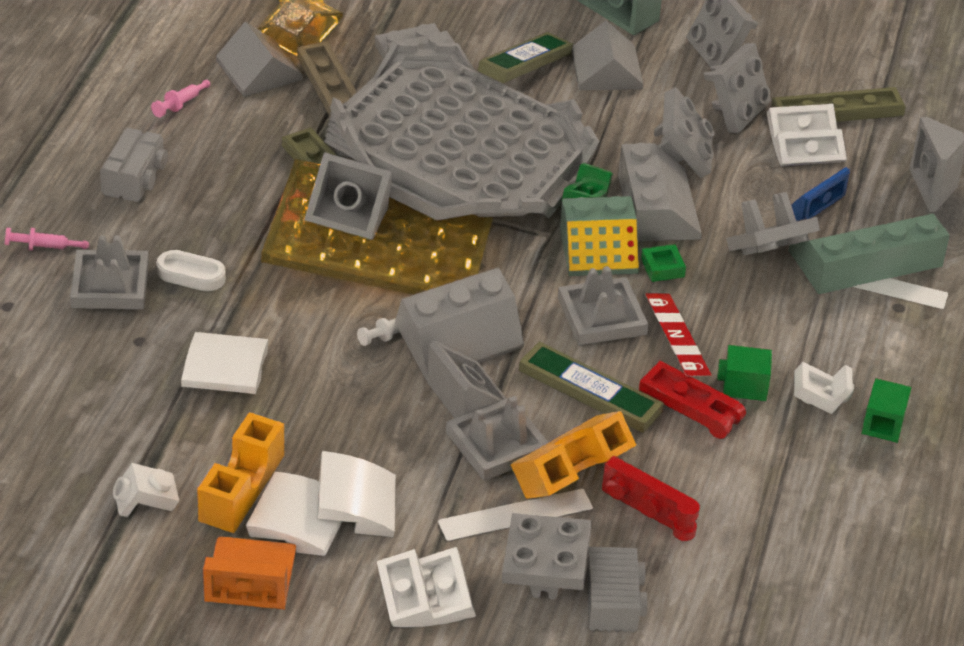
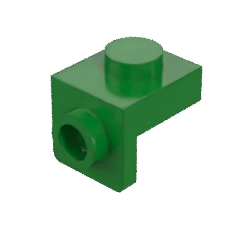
(589, 183)

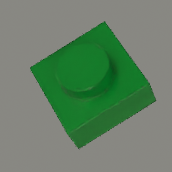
(663, 263)

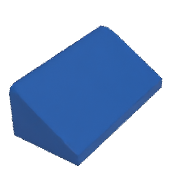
(821, 196)

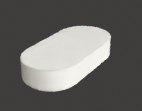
(191, 270)

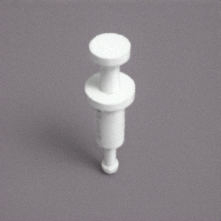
(383, 330)

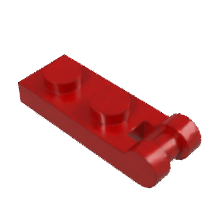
(693, 399)
(651, 497)

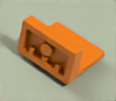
(249, 572)

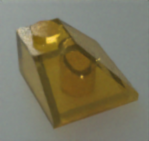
(300, 23)

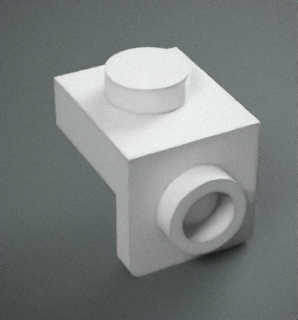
(821, 388)
(146, 487)

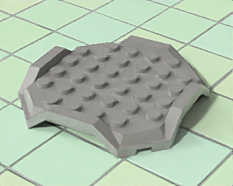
(462, 137)

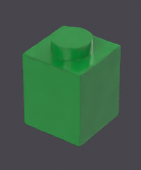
(746, 372)
(886, 410)

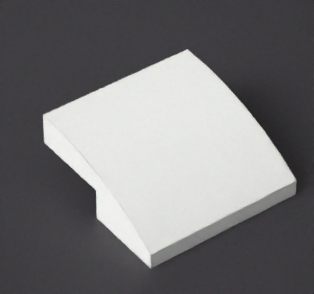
(806, 135)
(224, 363)
(357, 493)
(290, 514)
(425, 589)

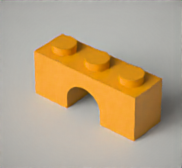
(560, 460)
(232, 490)

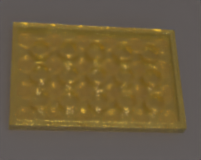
(405, 255)

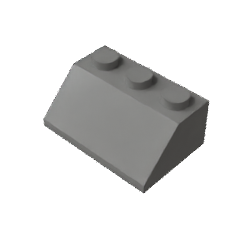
(658, 193)
(467, 315)

